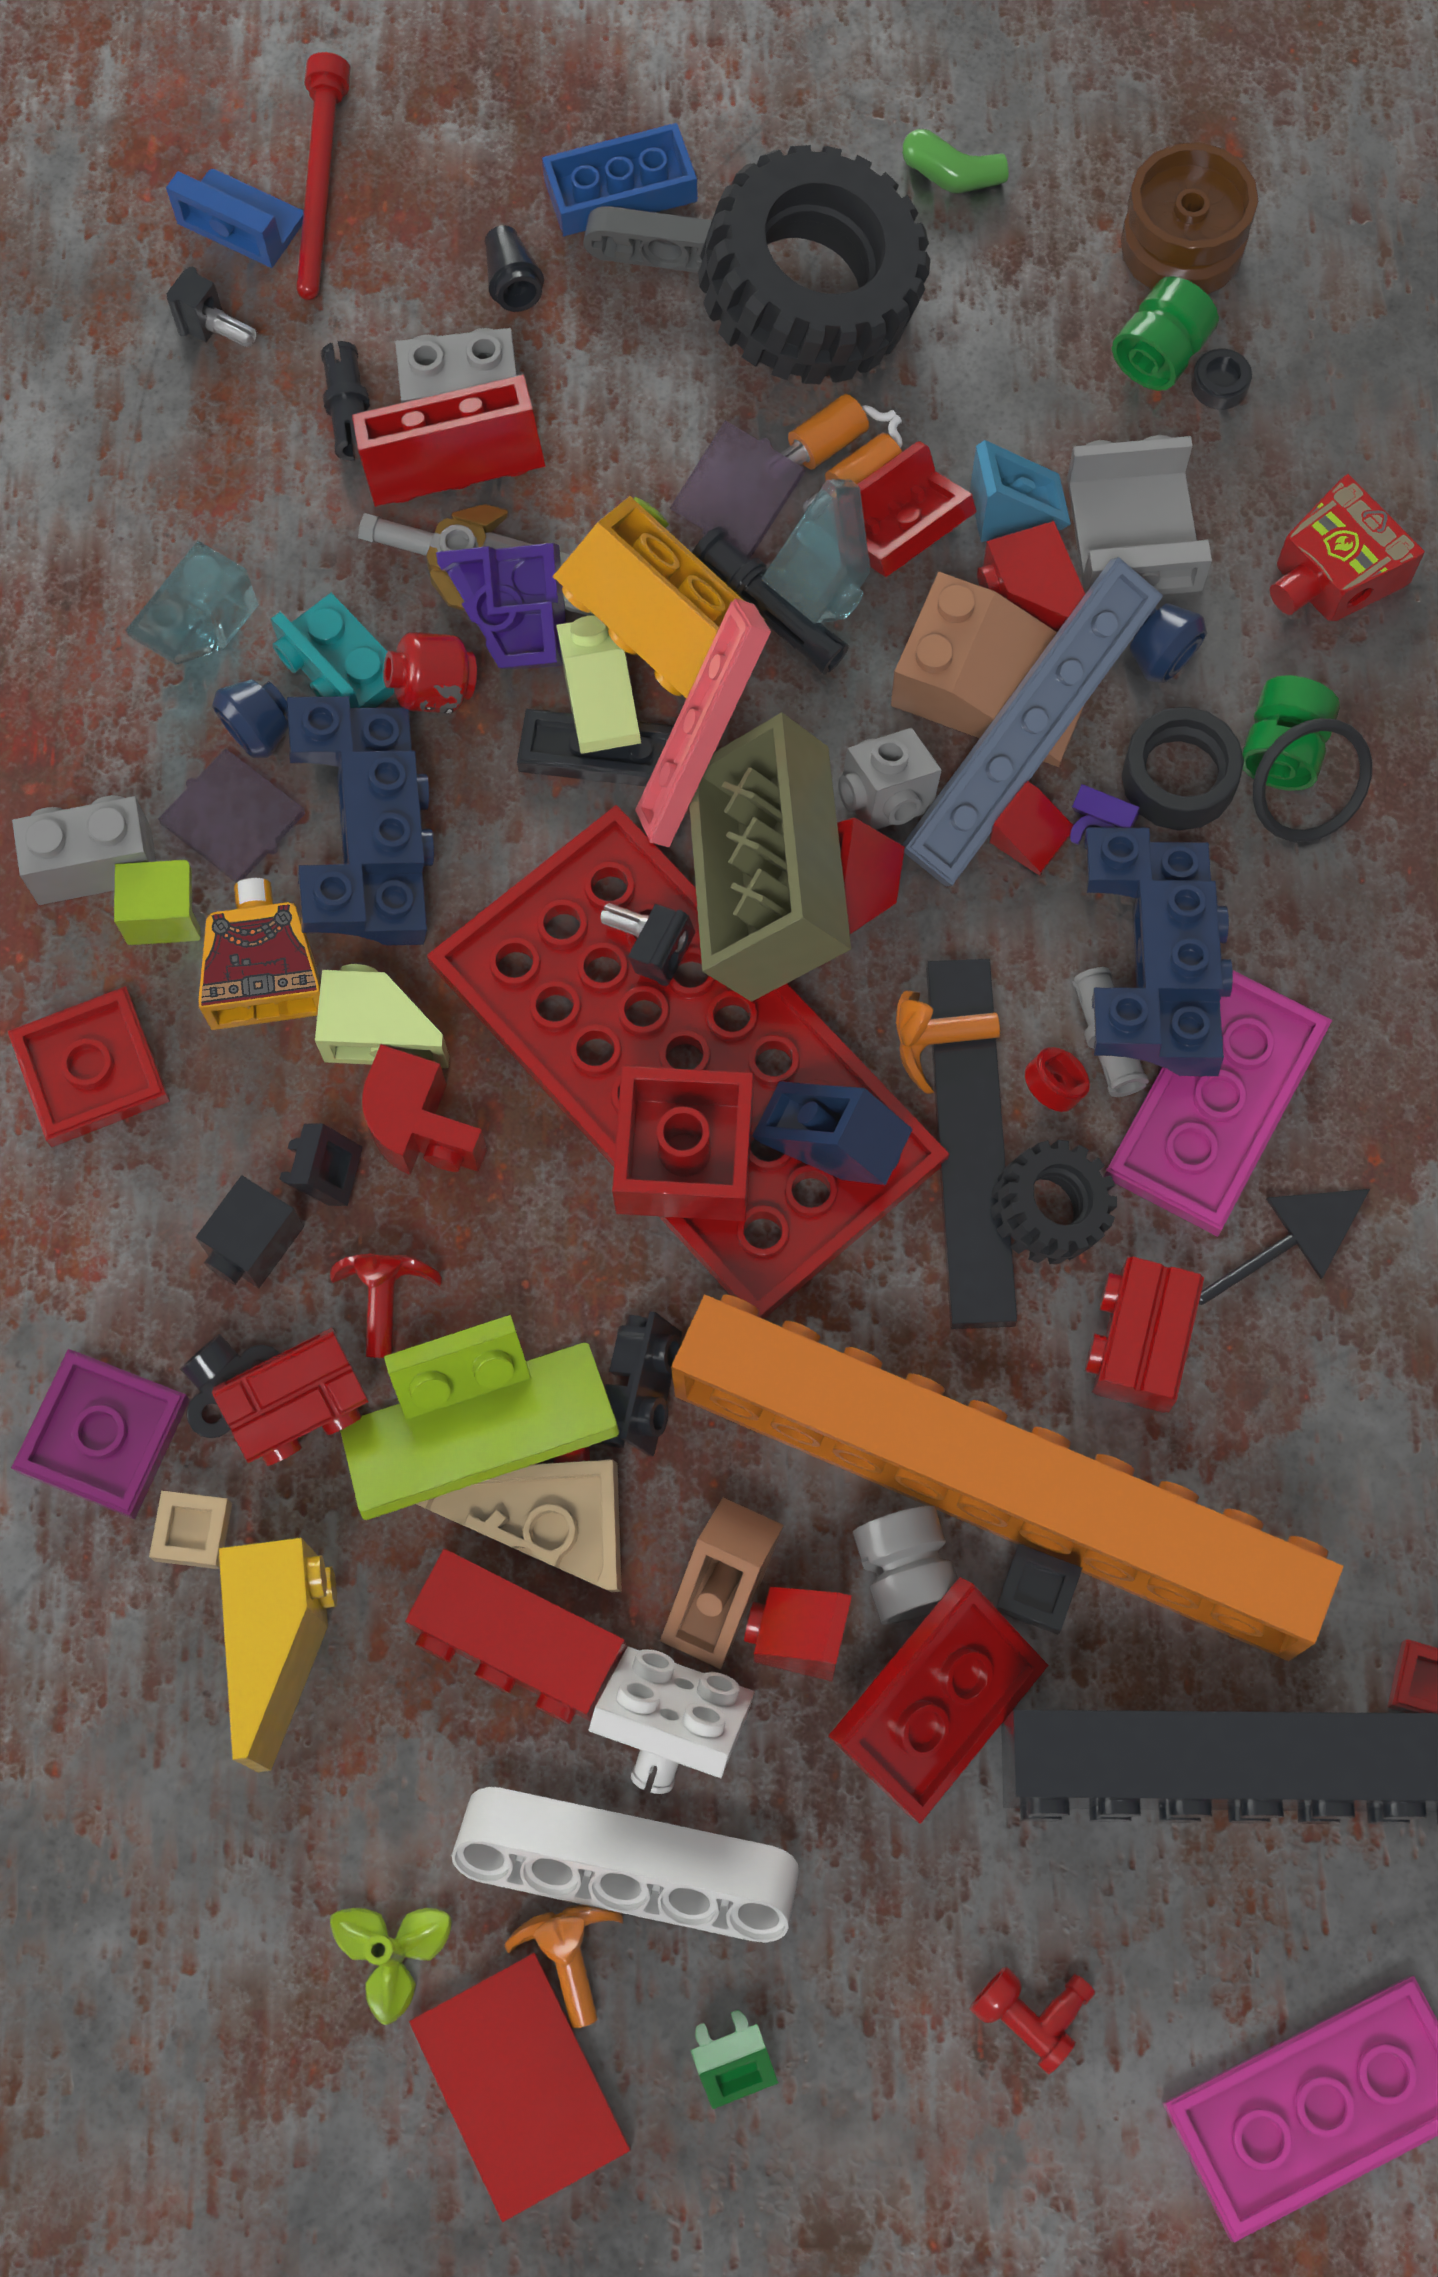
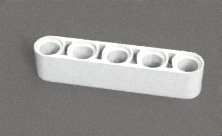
(627, 1864)

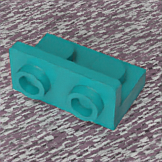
(333, 653)

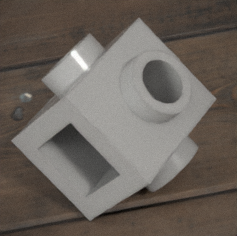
(889, 779)

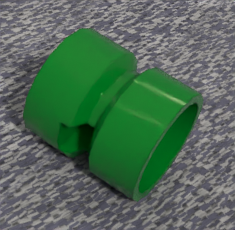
(1165, 333)
(1282, 705)

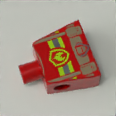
(1344, 555)

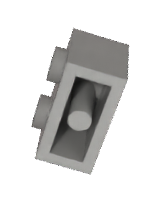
(453, 362)
(77, 848)

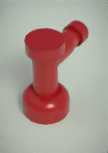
(1041, 2033)

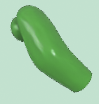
(950, 167)

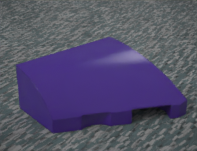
(512, 600)

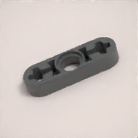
(634, 236)

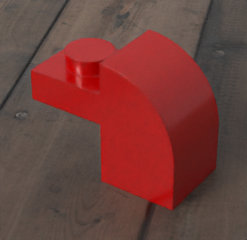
(401, 1110)

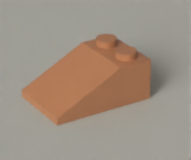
(969, 659)

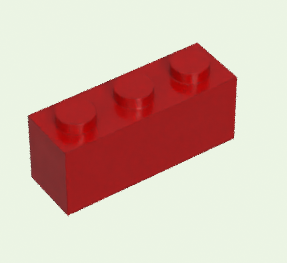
(448, 441)
(514, 1637)

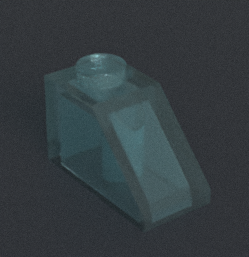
(825, 556)

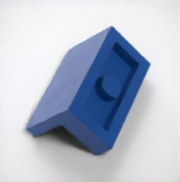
(235, 215)

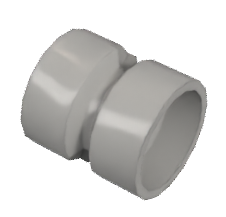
(907, 1563)

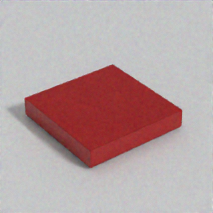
(88, 1066)

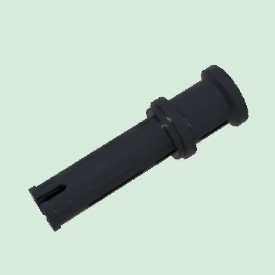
(745, 579)

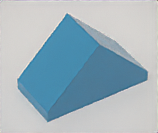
(1014, 493)

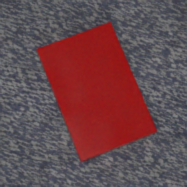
(939, 1700)
(519, 2086)

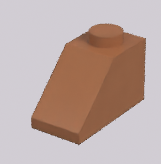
(721, 1582)

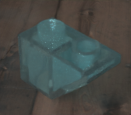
(196, 607)

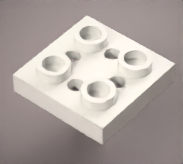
(671, 1716)

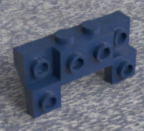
(380, 803)
(1178, 960)

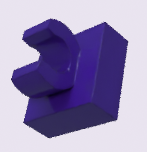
(1101, 811)

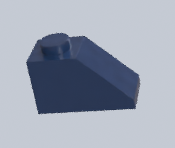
(834, 1130)

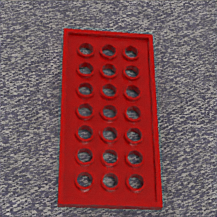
(591, 1093)

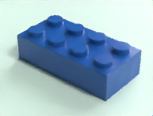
(628, 172)

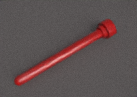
(327, 82)

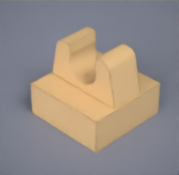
(190, 1529)

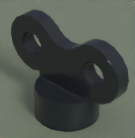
(210, 1367)

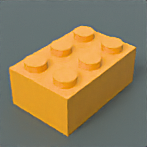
(648, 593)

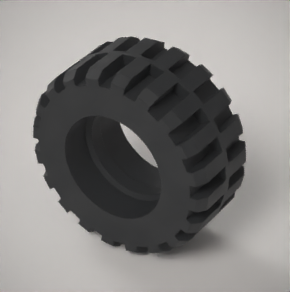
(832, 204)

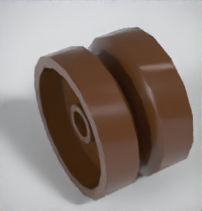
(1189, 216)

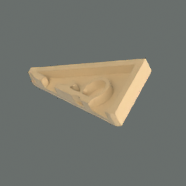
(549, 1512)

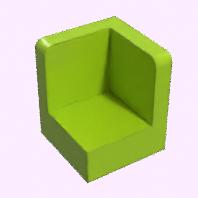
(155, 902)

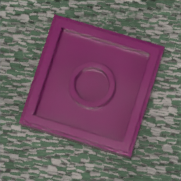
(101, 1433)

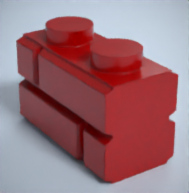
(1146, 1334)
(291, 1397)

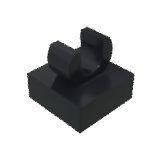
(323, 1164)

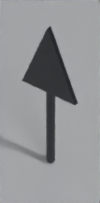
(1313, 1223)

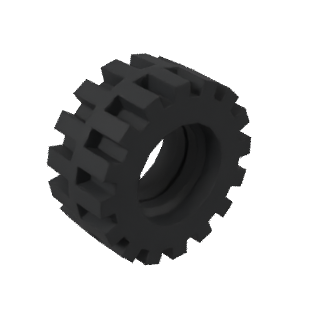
(1077, 1178)

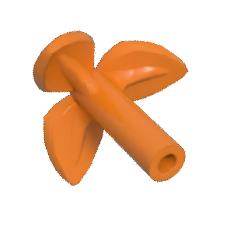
(918, 1030)
(560, 1940)

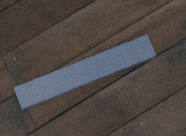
(1031, 721)

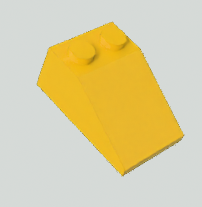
(272, 1633)

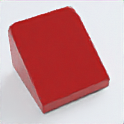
(1031, 829)

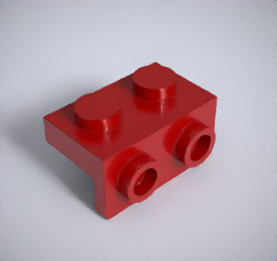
(909, 508)

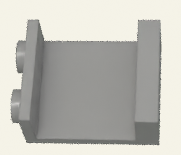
(1137, 507)

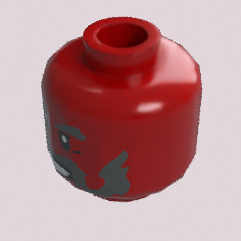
(430, 672)

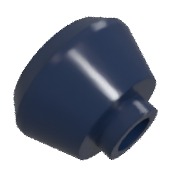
(1167, 641)
(253, 716)

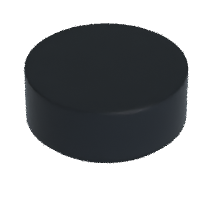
(1221, 379)

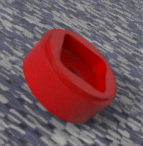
(1057, 1079)

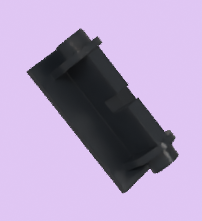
(645, 1355)

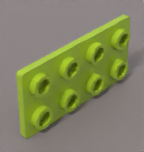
(472, 1415)

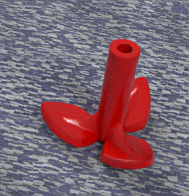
(380, 1275)

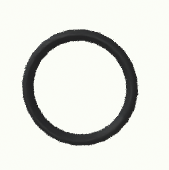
(1276, 749)

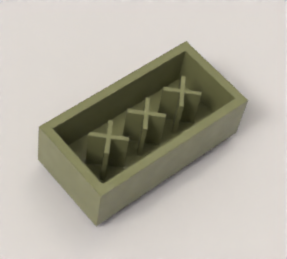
(768, 860)

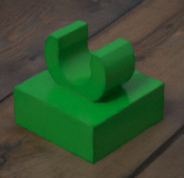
(733, 2064)

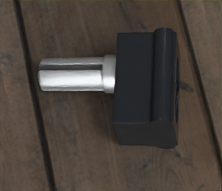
(199, 310)
(660, 939)

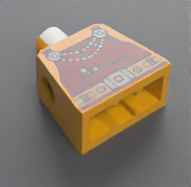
(257, 962)

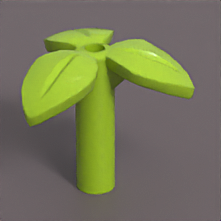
(364, 1936)

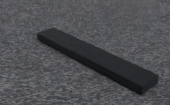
(972, 1133)

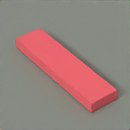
(702, 721)

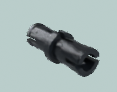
(343, 395)

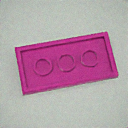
(1206, 1133)
(1314, 2109)

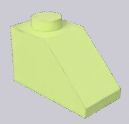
(597, 686)
(368, 1009)

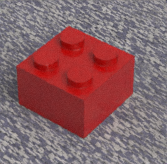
(683, 1143)

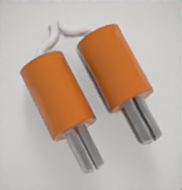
(836, 428)

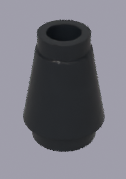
(511, 271)

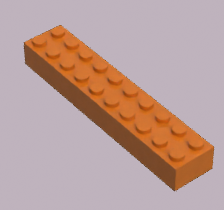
(1006, 1478)

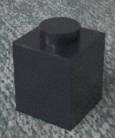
(248, 1233)

